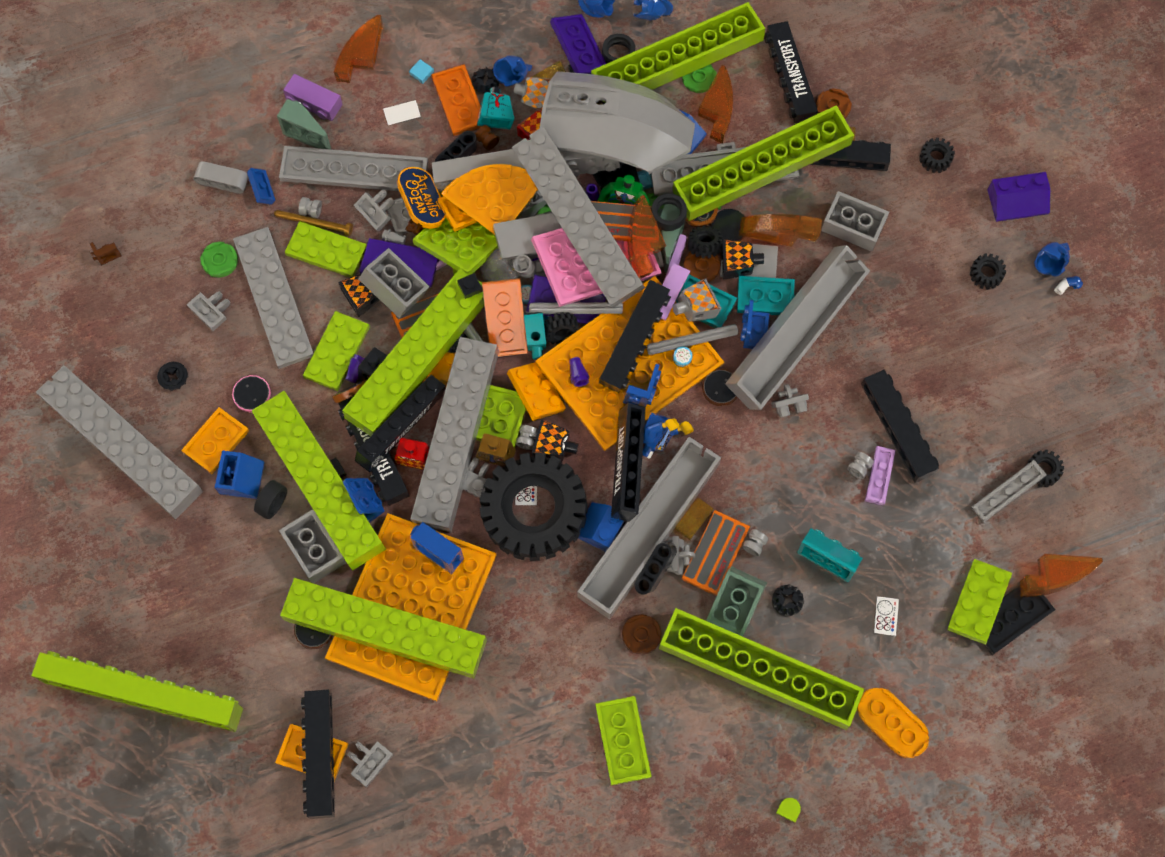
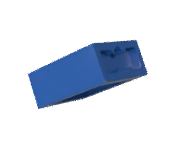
(436, 547)

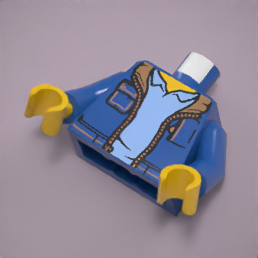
(659, 432)

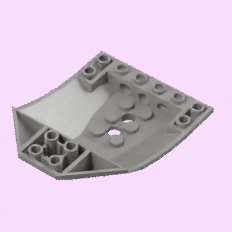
(630, 127)

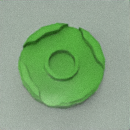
(697, 82)
(219, 259)

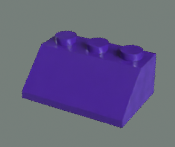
(1020, 196)

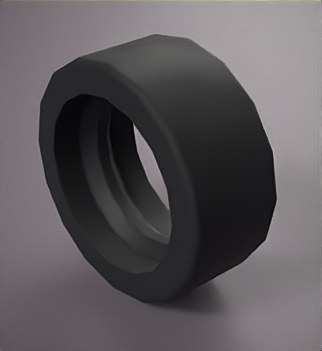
(616, 39)
(669, 199)
(270, 499)

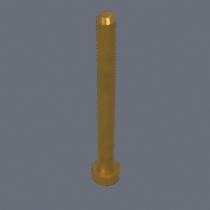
(347, 229)

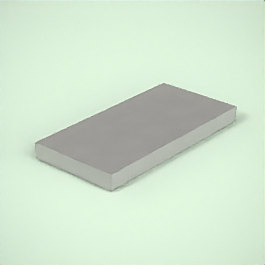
(516, 235)

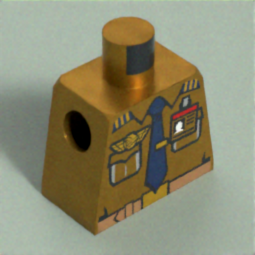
(495, 450)

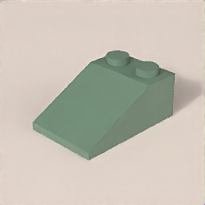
(301, 126)
(670, 238)
(736, 601)

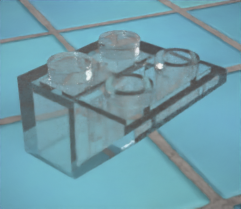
(496, 270)

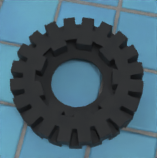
(539, 540)

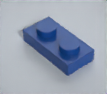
(261, 186)

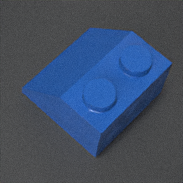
(600, 528)

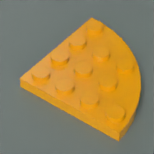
(492, 193)

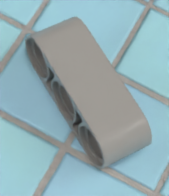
(221, 177)

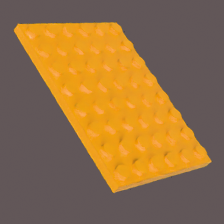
(594, 344)
(417, 585)

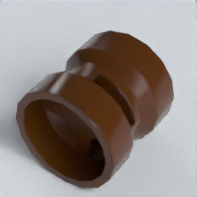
(488, 138)

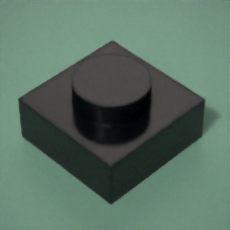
(469, 286)

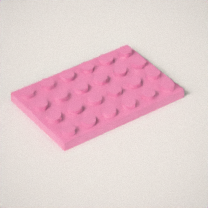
(566, 270)

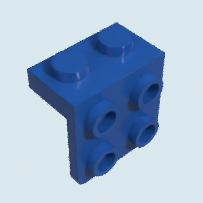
(754, 326)
(642, 397)
(364, 497)

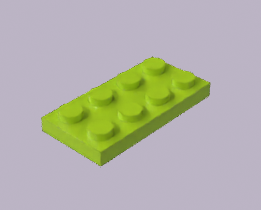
(326, 249)
(335, 349)
(979, 601)
(623, 740)

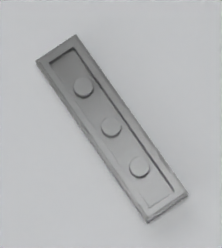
(1008, 491)

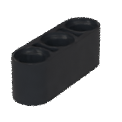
(459, 146)
(647, 572)

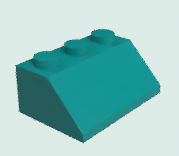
(830, 554)

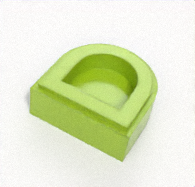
(789, 809)

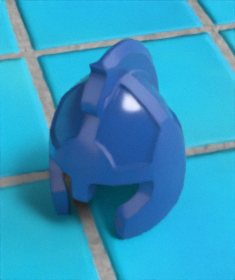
(597, 8)
(653, 9)
(511, 70)
(1053, 259)

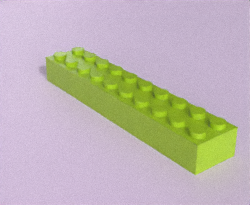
(688, 49)
(763, 162)
(414, 356)
(318, 480)
(384, 628)
(761, 669)
(138, 691)

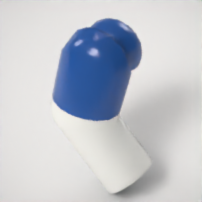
(1074, 281)

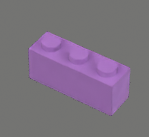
(313, 97)

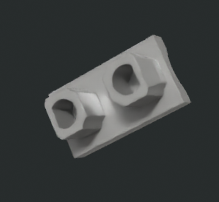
(782, 405)
(682, 556)

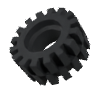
(941, 147)
(705, 241)
(991, 262)
(560, 327)
(1055, 465)

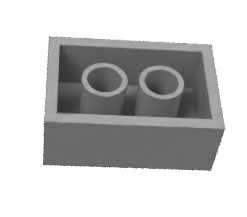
(855, 221)
(393, 282)
(312, 546)

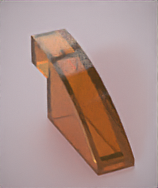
(359, 50)
(718, 105)
(780, 228)
(643, 238)
(1057, 574)

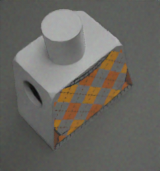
(533, 91)
(697, 302)

